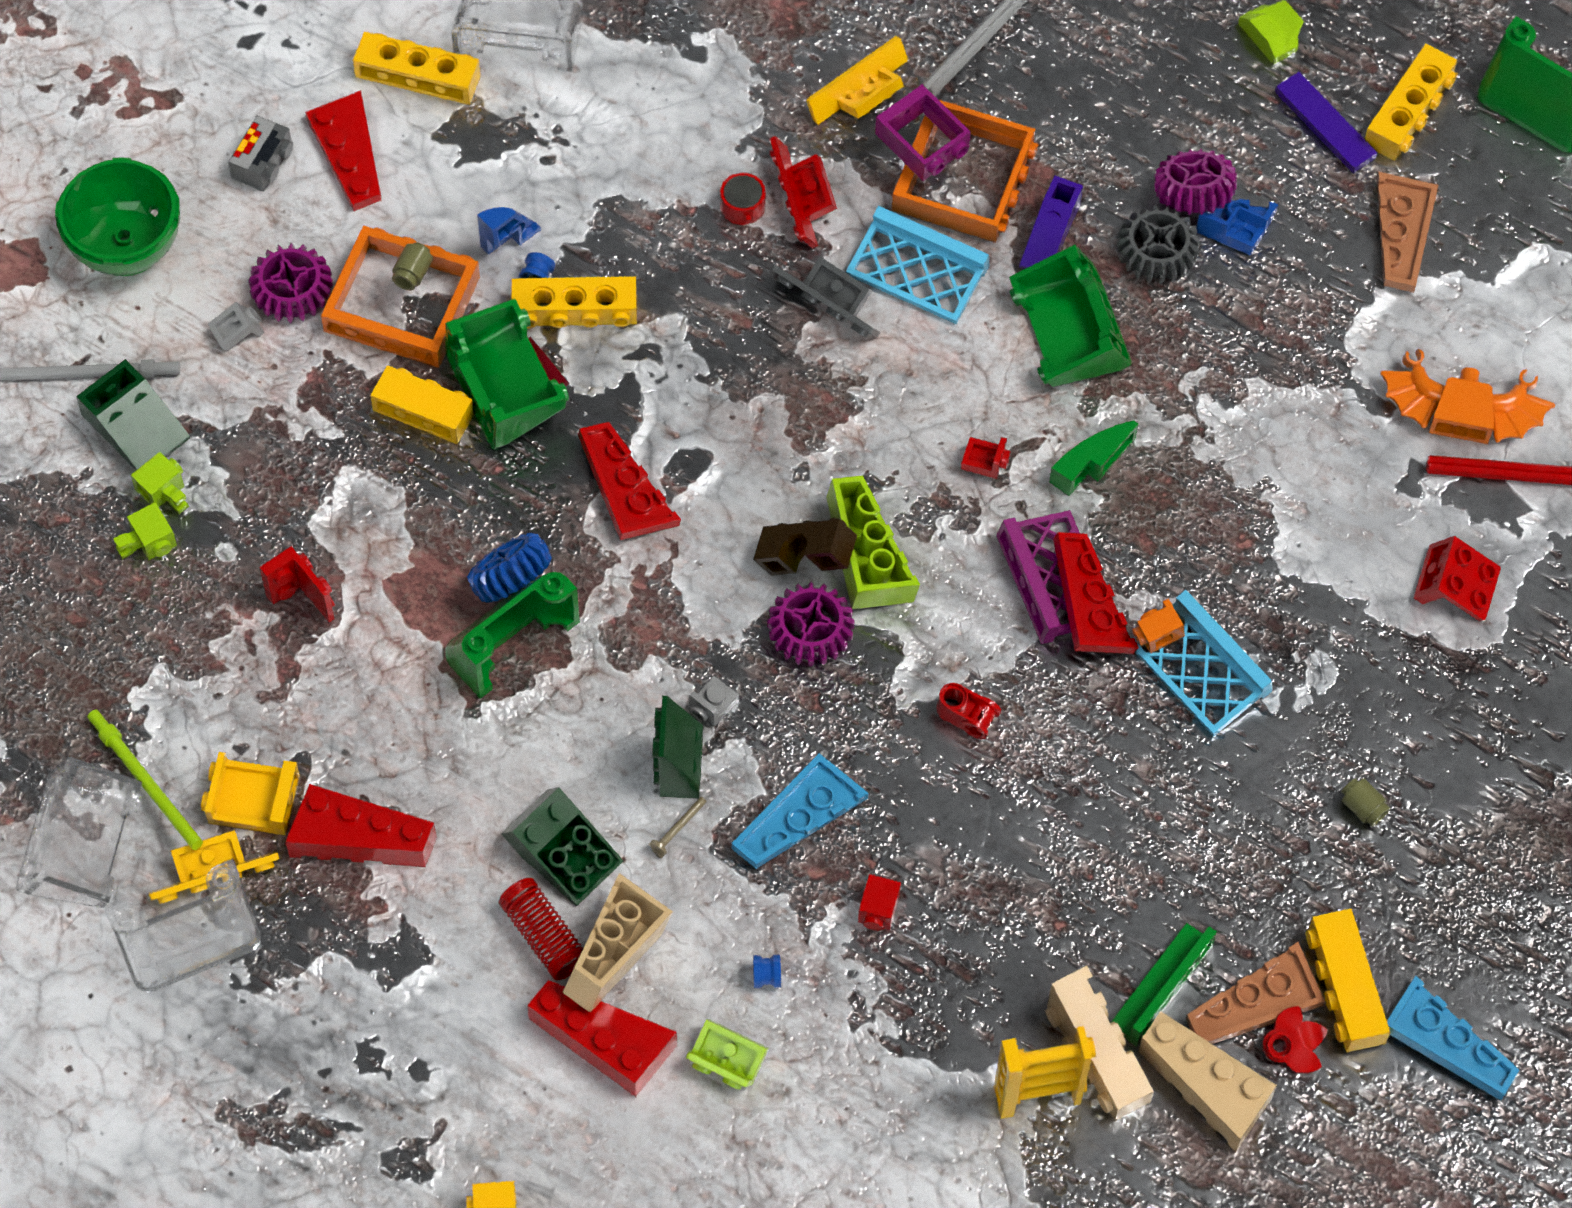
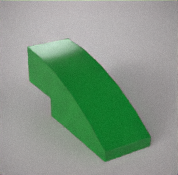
(1092, 456)

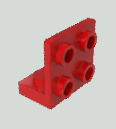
(289, 572)
(1458, 575)

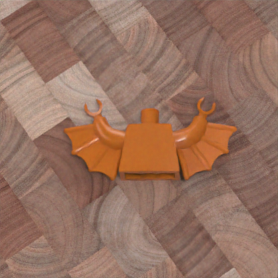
(1465, 406)

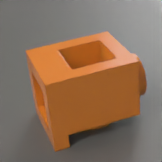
(1159, 627)

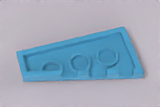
(803, 807)
(1438, 1034)

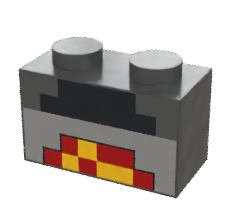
(261, 153)

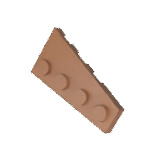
(1404, 226)
(1258, 998)

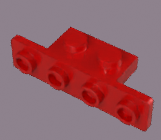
(806, 190)

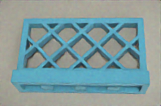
(930, 242)
(1226, 652)

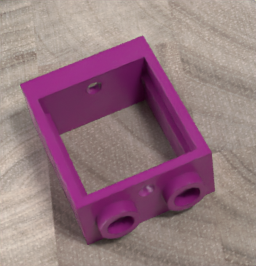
(908, 109)

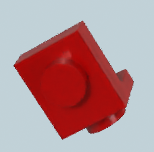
(985, 457)

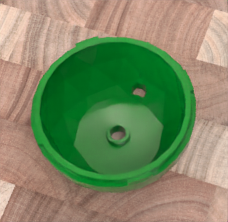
(116, 203)

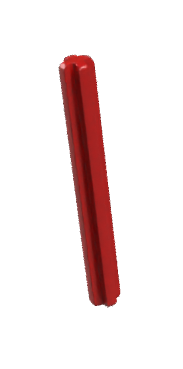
(1499, 470)

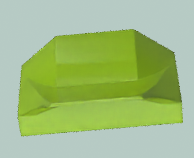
(1273, 29)

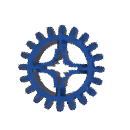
(509, 567)

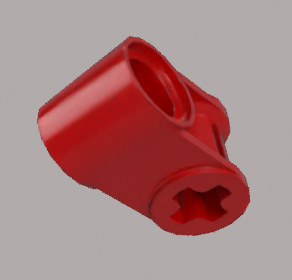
(968, 713)

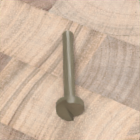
(659, 847)

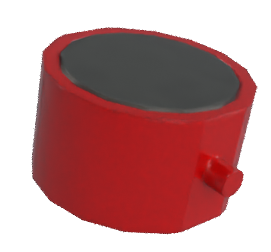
(742, 198)

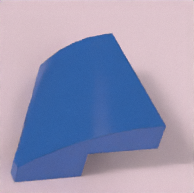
(502, 224)
(1237, 224)

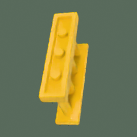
(1042, 1072)

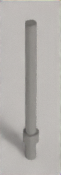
(147, 368)

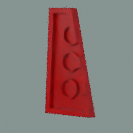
(347, 145)
(627, 492)
(1088, 599)

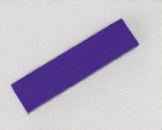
(1326, 122)

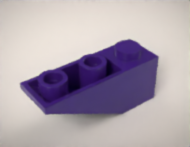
(1053, 221)

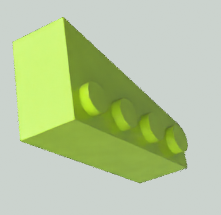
(877, 567)

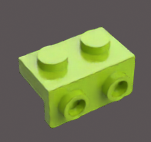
(727, 1054)

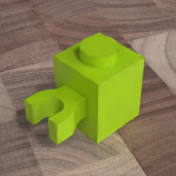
(160, 482)
(149, 532)

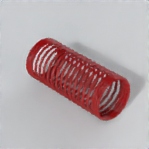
(555, 965)

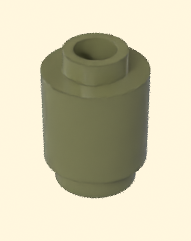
(412, 266)
(1365, 801)

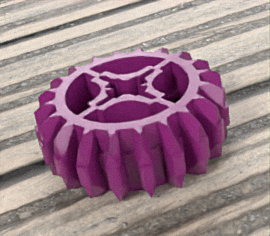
(1195, 181)
(274, 292)
(788, 613)

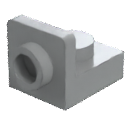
(235, 325)
(712, 702)

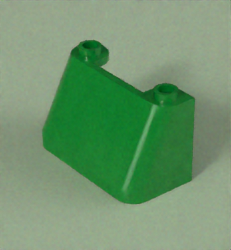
(1529, 87)
(1070, 318)
(502, 372)
(546, 599)

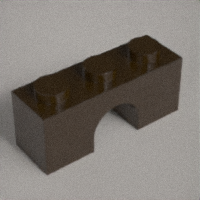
(823, 542)

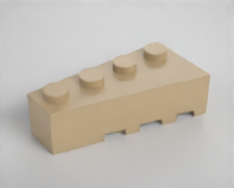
(620, 937)
(1113, 1071)
(1208, 1078)

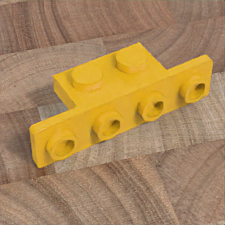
(861, 85)
(195, 864)

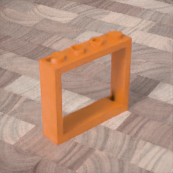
(982, 126)
(388, 337)

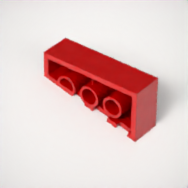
(358, 830)
(607, 1037)

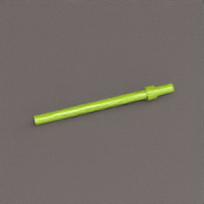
(113, 738)

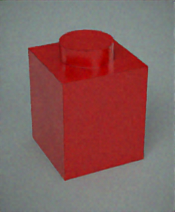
(879, 903)

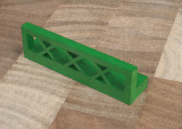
(1164, 981)

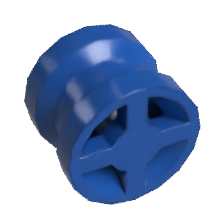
(537, 266)
(767, 971)

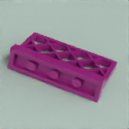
(1029, 575)

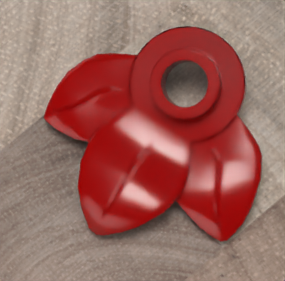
(1299, 1040)

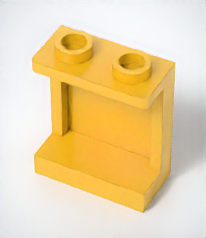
(250, 795)

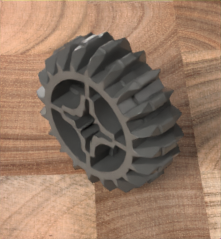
(1158, 255)

